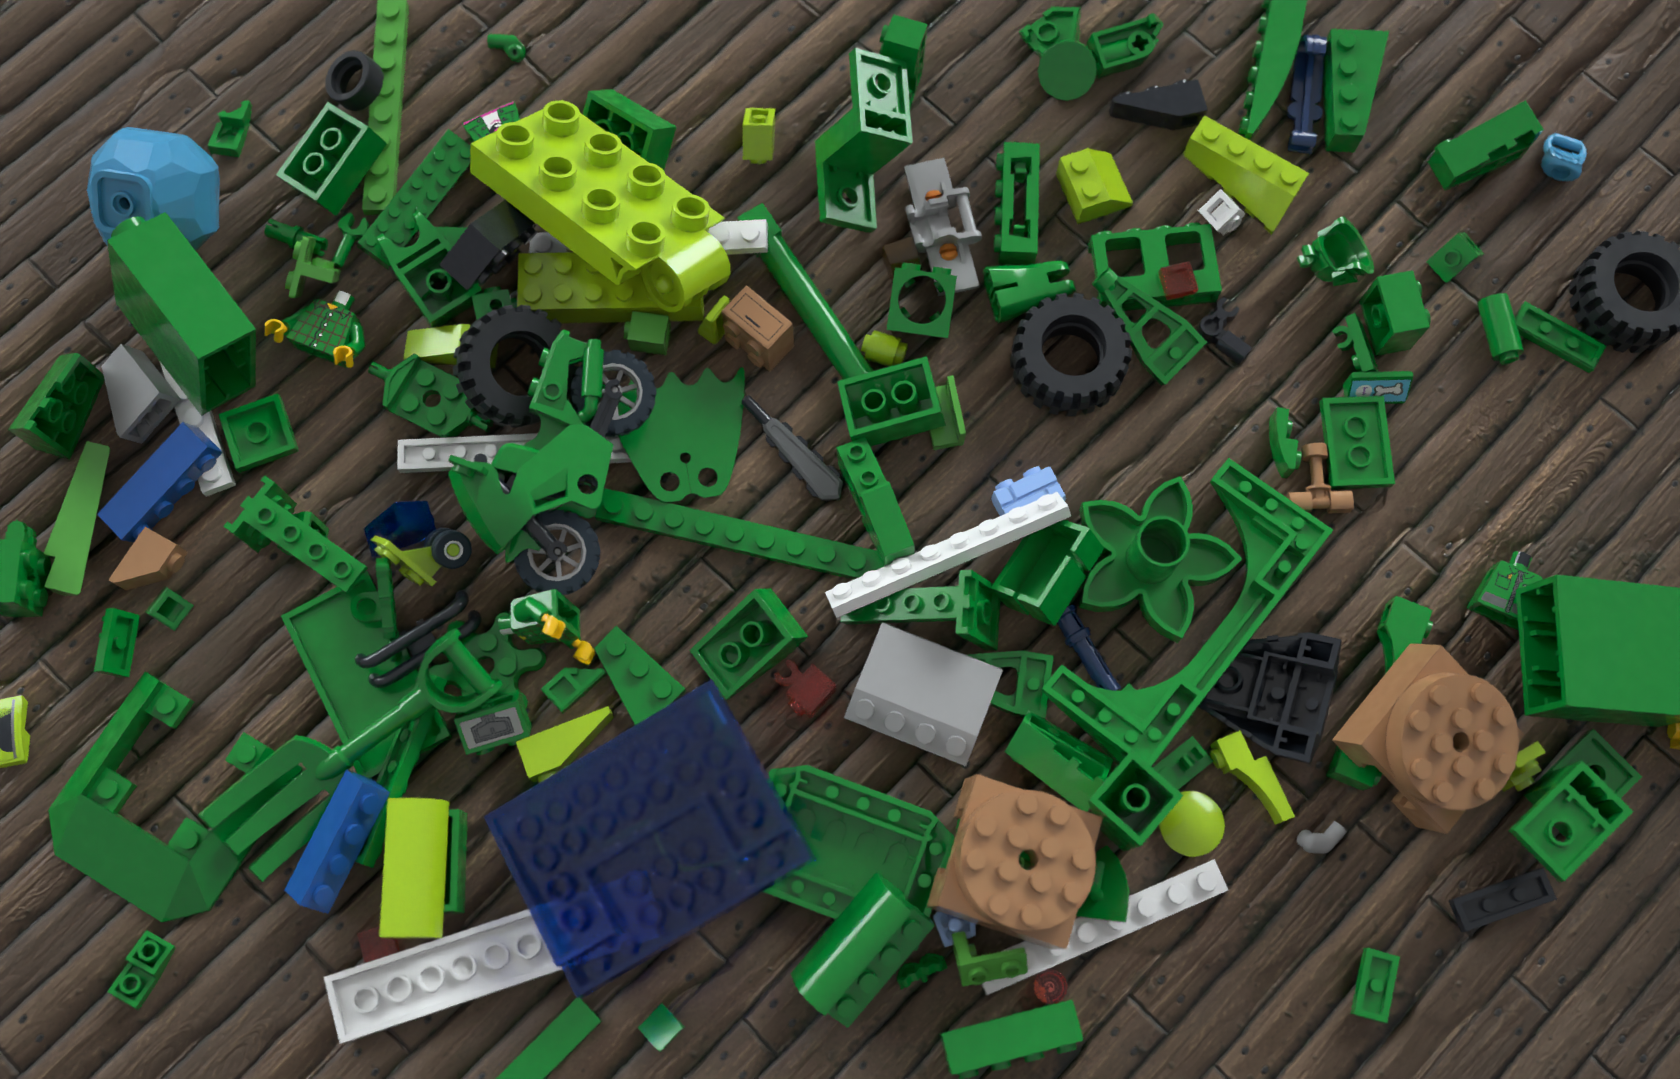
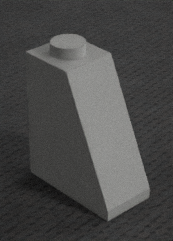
(136, 393)

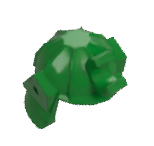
(1337, 254)

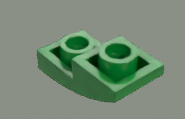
(1282, 448)
(143, 970)

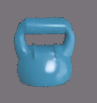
(1560, 163)

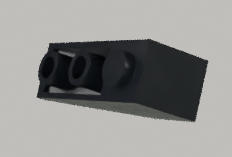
(1163, 107)

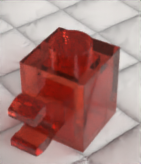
(809, 689)

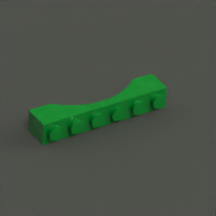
(1399, 626)

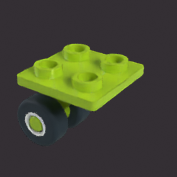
(441, 548)

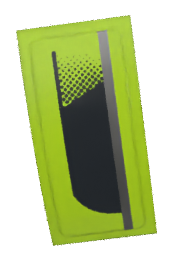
(13, 736)

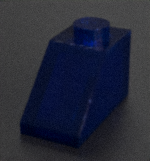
(401, 524)

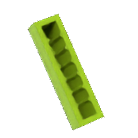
(414, 868)

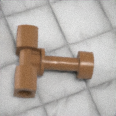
(1320, 494)

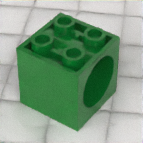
(899, 317)

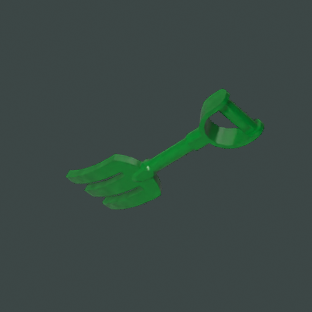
(327, 766)

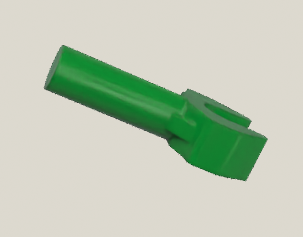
(349, 237)

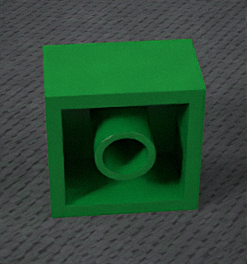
(1395, 312)

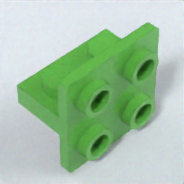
(317, 268)

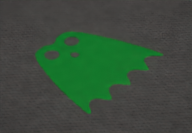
(691, 420)

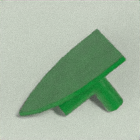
(1109, 890)

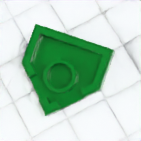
(1052, 27)

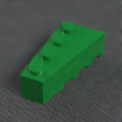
(1349, 84)

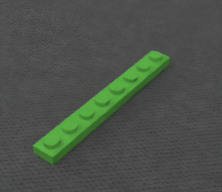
(386, 110)

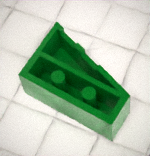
(905, 41)
(1059, 759)

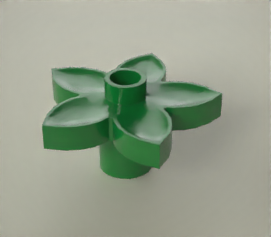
(1152, 558)

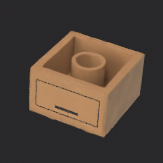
(757, 329)

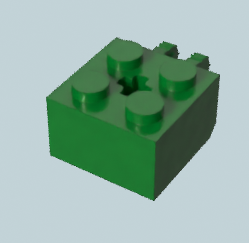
(22, 573)

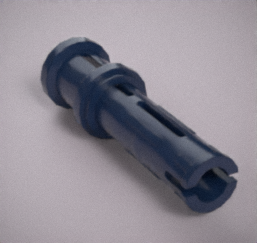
(1078, 637)

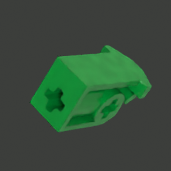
(1114, 46)

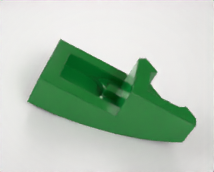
(231, 131)

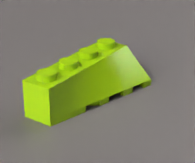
(1245, 171)

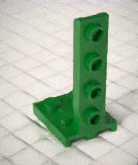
(270, 519)
(969, 604)

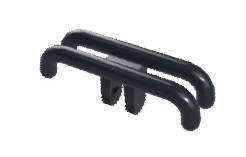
(418, 642)

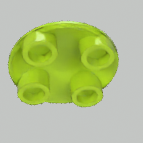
(1193, 825)

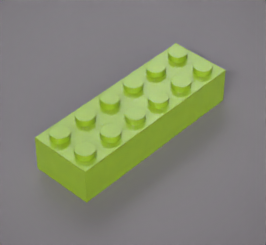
(580, 294)

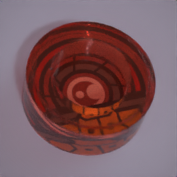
(1050, 986)

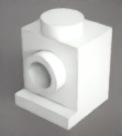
(1226, 216)

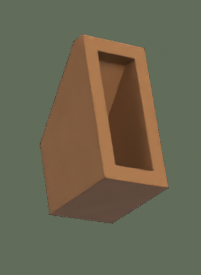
(148, 561)

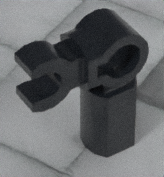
(1212, 331)

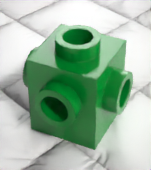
(492, 299)

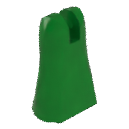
(1018, 288)

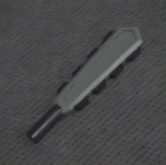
(807, 465)

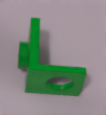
(1454, 256)

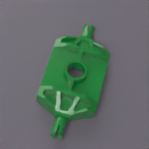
(408, 389)

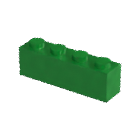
(1012, 1037)

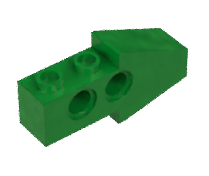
(875, 501)

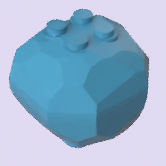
(154, 174)

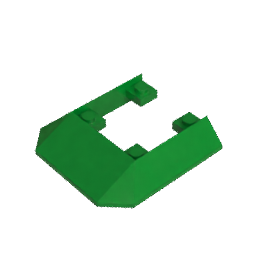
(152, 875)

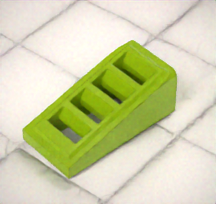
(712, 325)

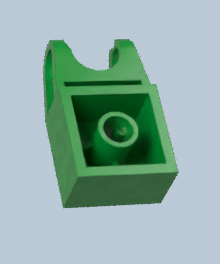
(419, 270)

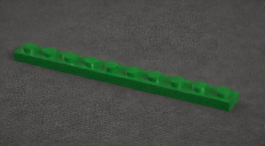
(736, 535)

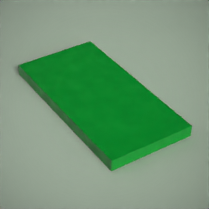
(328, 643)

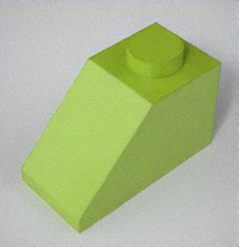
(758, 135)

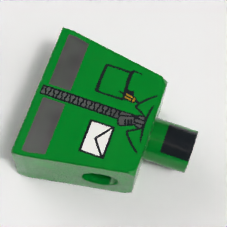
(1497, 591)

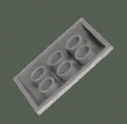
(923, 694)

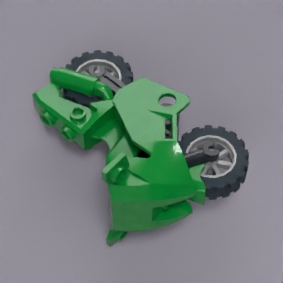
(555, 463)

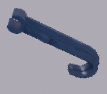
(1306, 92)

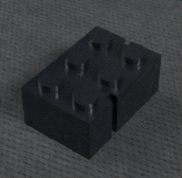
(488, 245)

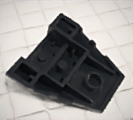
(1279, 692)

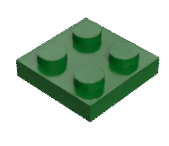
(258, 433)

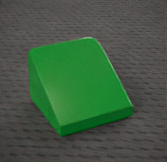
(169, 608)
(661, 1027)

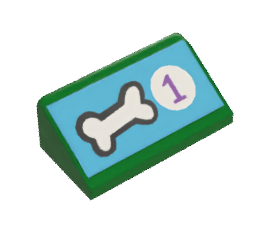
(1391, 385)

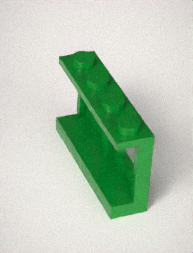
(1155, 256)

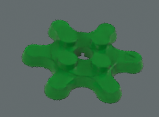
(508, 660)

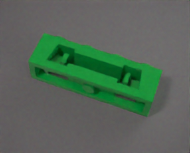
(1017, 158)

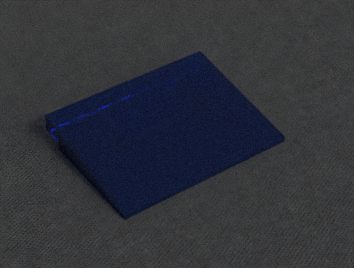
(647, 839)

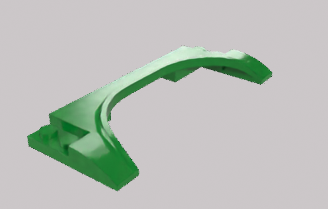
(1277, 548)

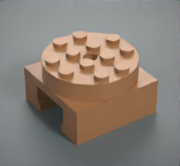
(1434, 736)
(984, 871)

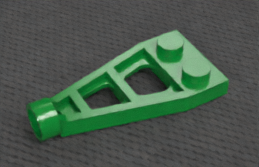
(1174, 351)
(1033, 673)

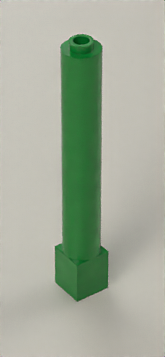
(808, 300)

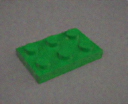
(1357, 442)

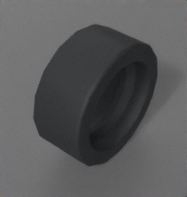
(367, 88)

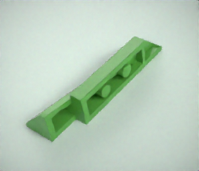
(76, 521)

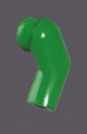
(509, 43)

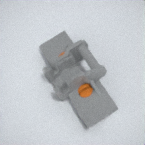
(930, 223)

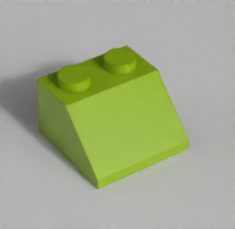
(1092, 184)

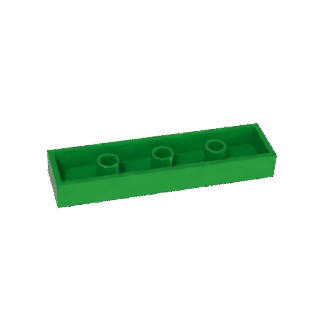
(420, 193)

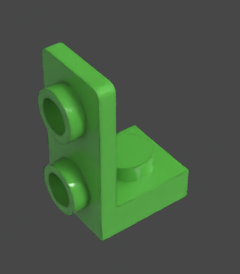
(988, 967)

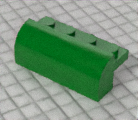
(861, 951)

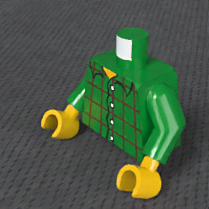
(323, 330)
(547, 619)

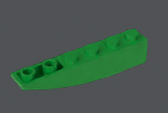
(1275, 55)

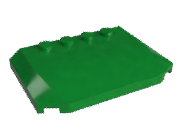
(853, 838)

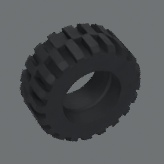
(1605, 311)
(1076, 318)
(474, 362)

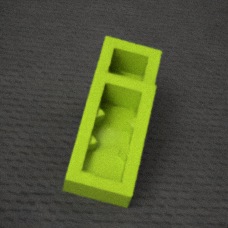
(1234, 756)

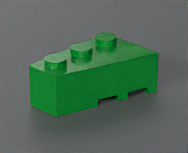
(1486, 146)

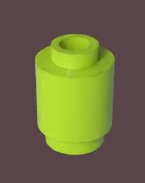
(884, 348)

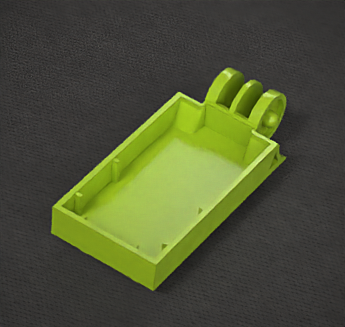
(605, 203)

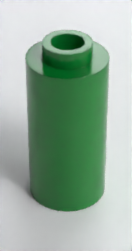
(1500, 328)

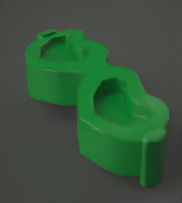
(912, 971)

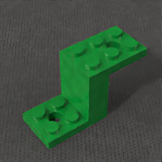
(863, 140)
(1577, 805)

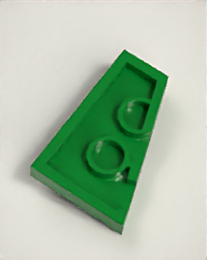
(636, 676)

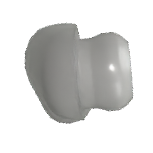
(1321, 842)

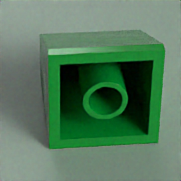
(1133, 802)

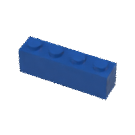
(160, 482)
(336, 842)

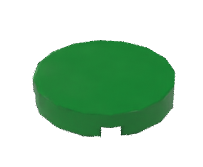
(1067, 69)

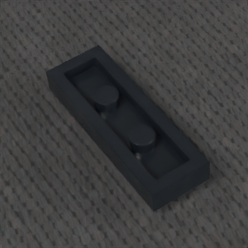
(1502, 899)

